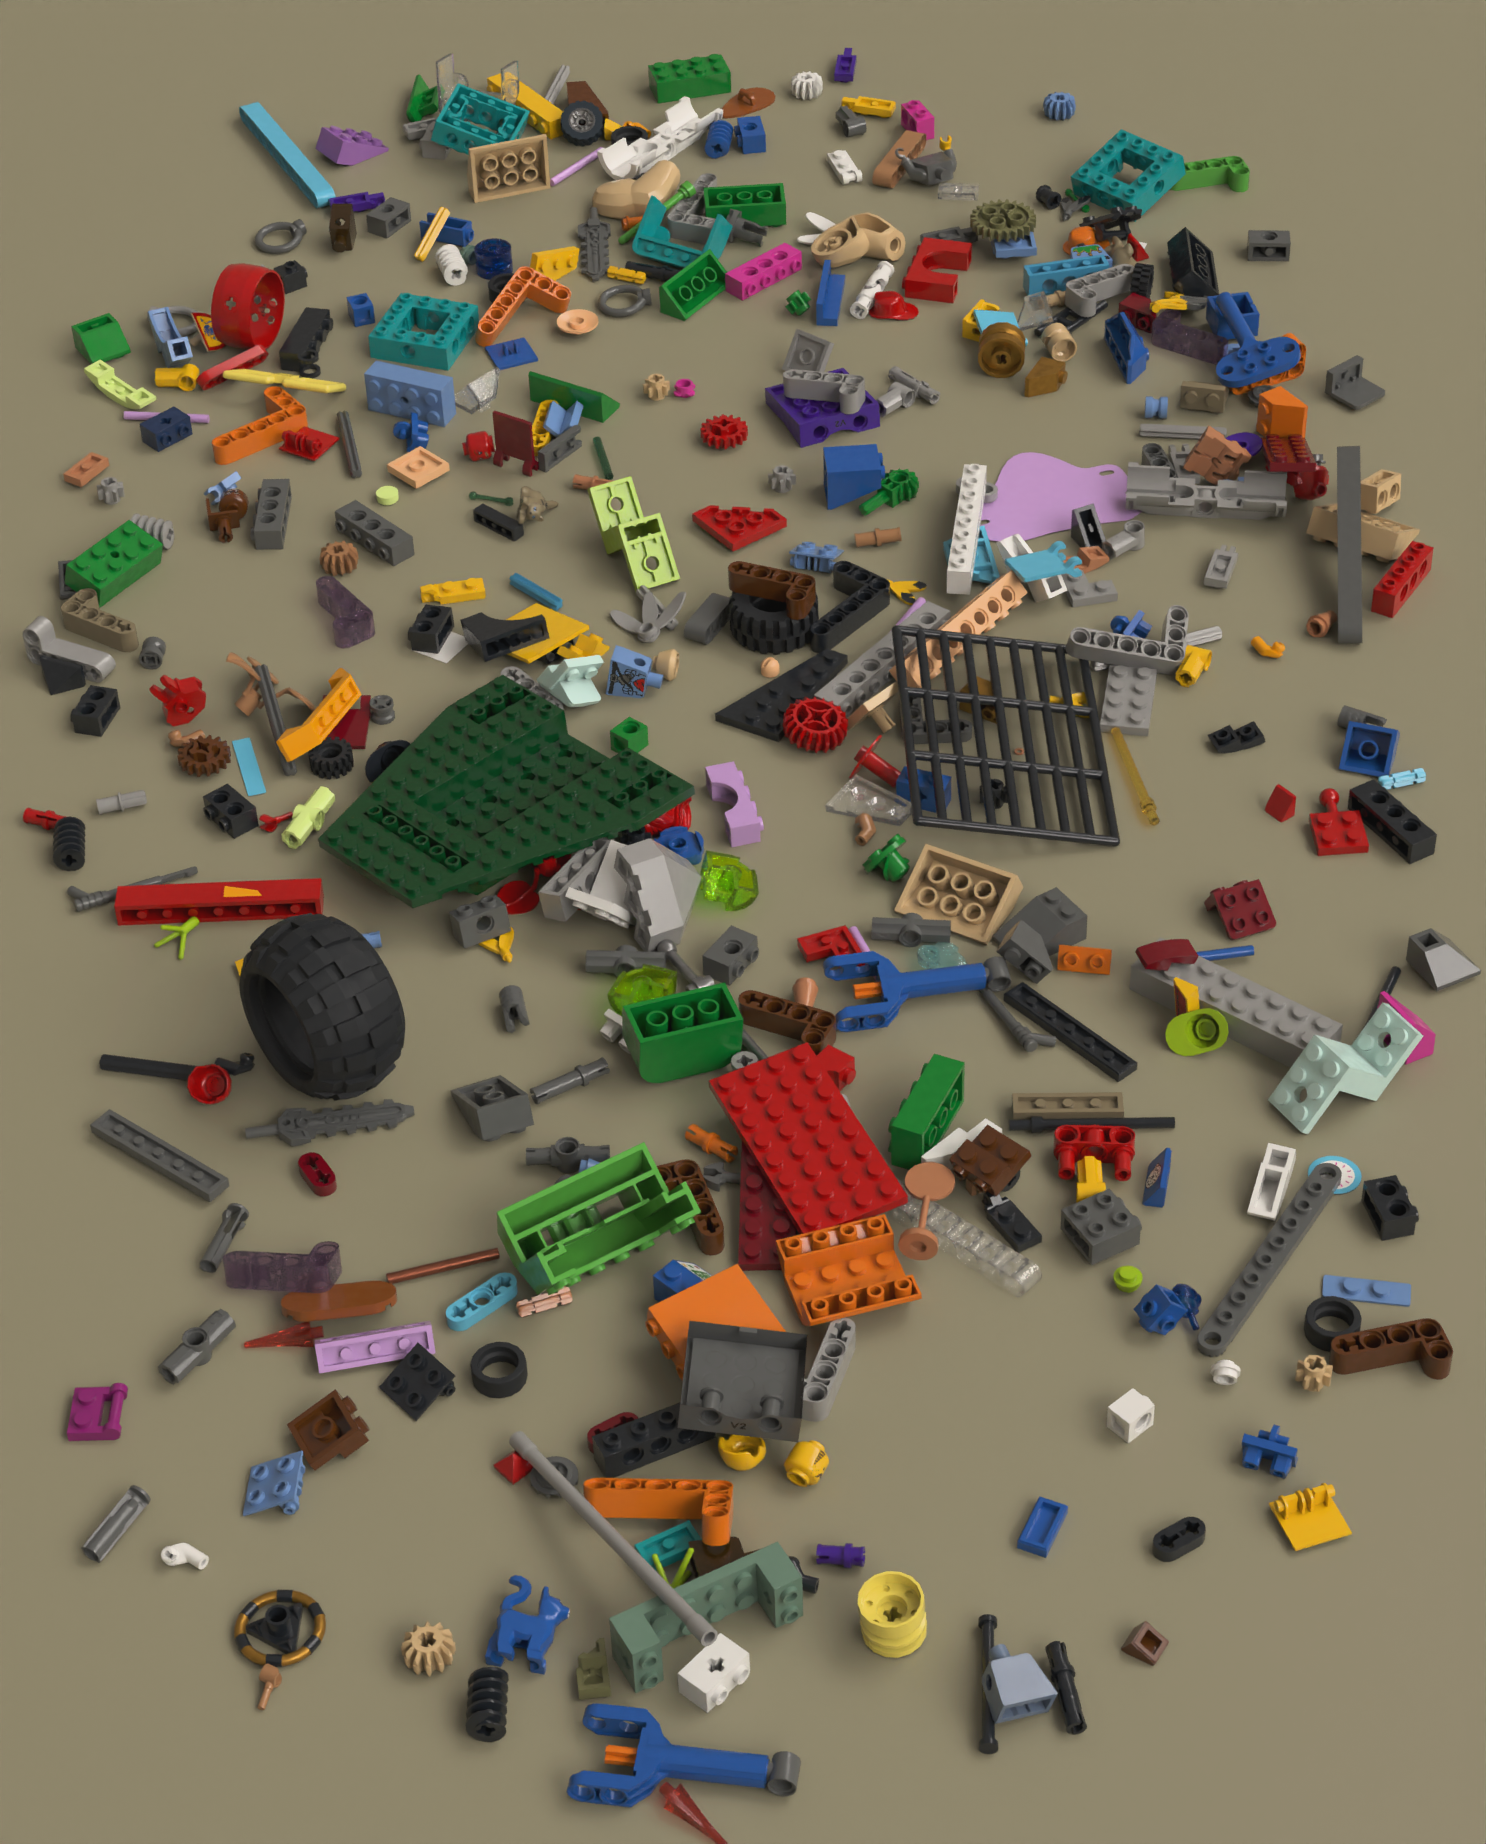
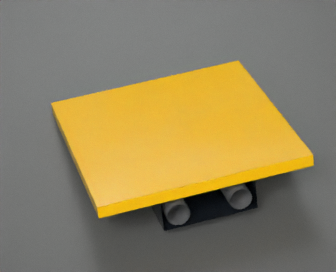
(560, 629)

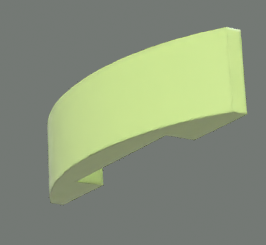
(105, 380)

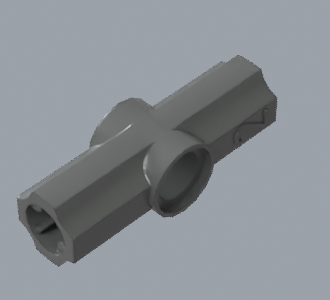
(911, 929)
(623, 959)
(196, 1346)

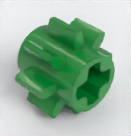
(798, 303)

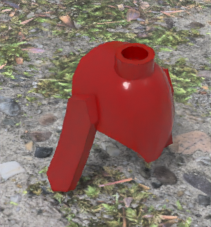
(1308, 484)

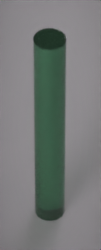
(603, 458)

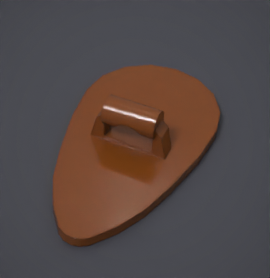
(748, 101)

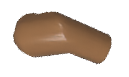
(177, 740)
(867, 826)

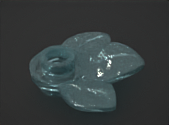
(939, 956)

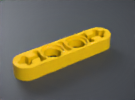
(537, 427)

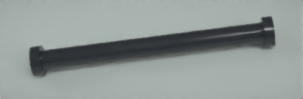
(988, 1743)

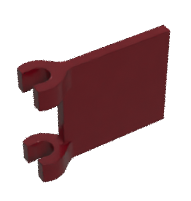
(514, 439)
(354, 725)

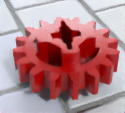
(724, 431)

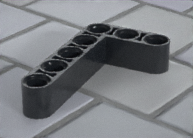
(867, 598)

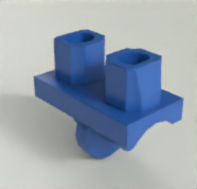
(414, 433)
(1135, 628)
(1271, 1447)

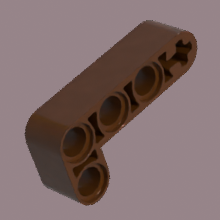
(775, 584)
(788, 1019)
(708, 1224)
(1394, 1345)

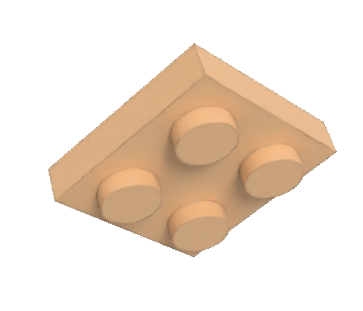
(418, 467)

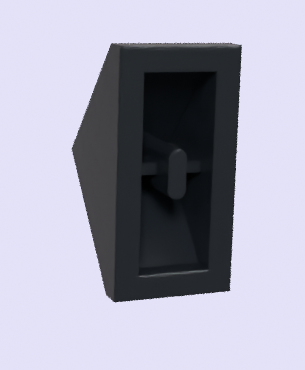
(1086, 527)

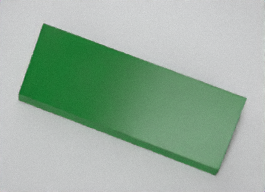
(692, 287)
(595, 404)

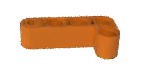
(1290, 374)

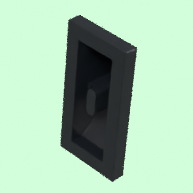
(61, 675)

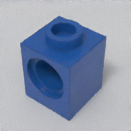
(360, 310)

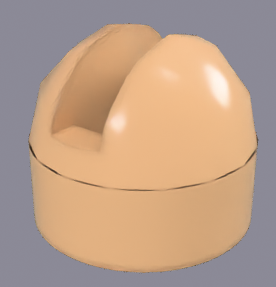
(770, 667)

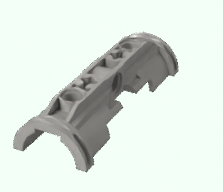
(1157, 493)

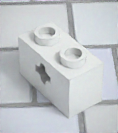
(714, 1673)

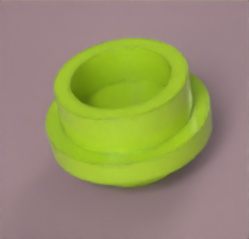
(1127, 1278)

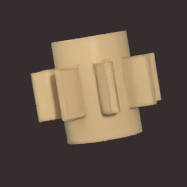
(656, 387)
(1313, 1373)

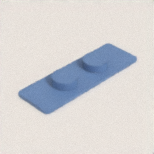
(1367, 1290)

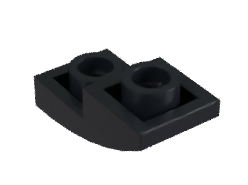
(1229, 740)

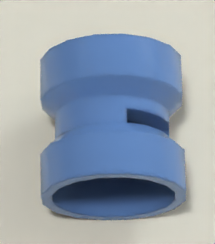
(1156, 407)

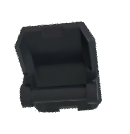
(1116, 218)

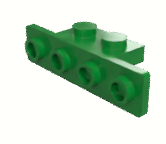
(422, 100)

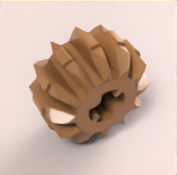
(339, 558)

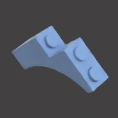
(168, 340)

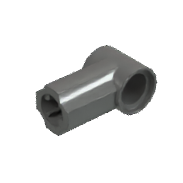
(850, 122)

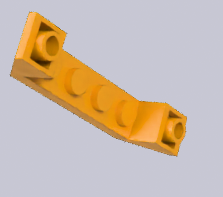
(324, 718)

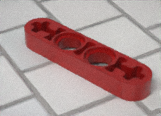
(244, 360)

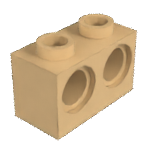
(1380, 491)

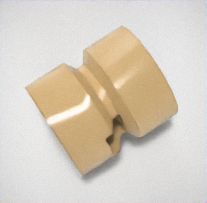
(1059, 342)

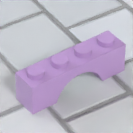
(727, 786)

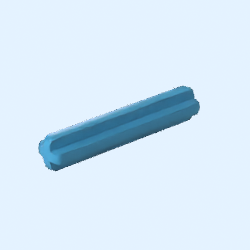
(536, 591)

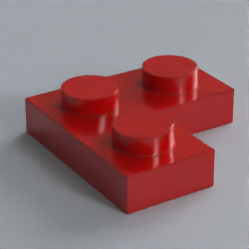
(828, 943)

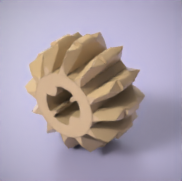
(428, 1648)

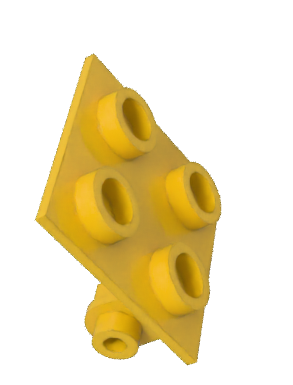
(1310, 1517)

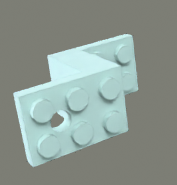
(1355, 1069)

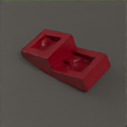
(1163, 953)

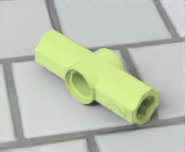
(308, 817)

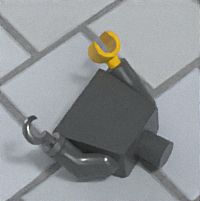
(933, 167)

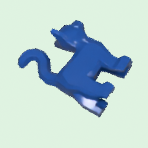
(525, 1630)

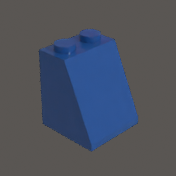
(851, 473)

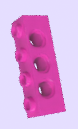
(763, 271)

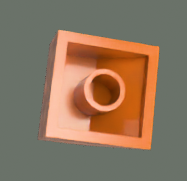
(1281, 414)

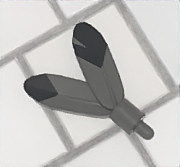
(1069, 207)

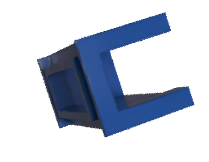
(453, 232)

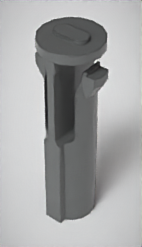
(224, 1236)
(116, 1523)

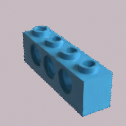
(1056, 272)

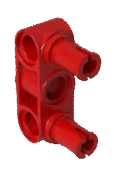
(1105, 1143)

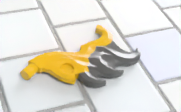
(1178, 302)

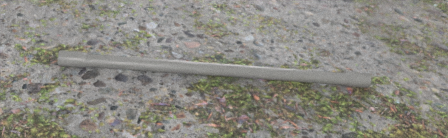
(694, 1622)

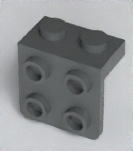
(1349, 387)

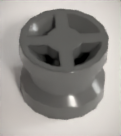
(382, 709)

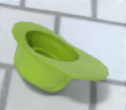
(1197, 1032)

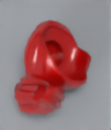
(677, 816)

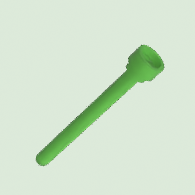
(685, 190)

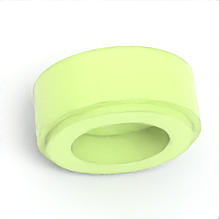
(387, 495)

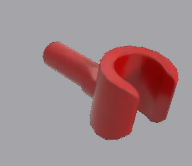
(271, 823)

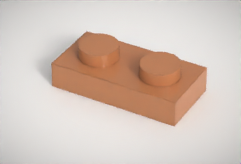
(86, 469)

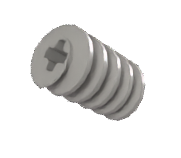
(157, 528)

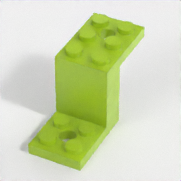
(633, 533)

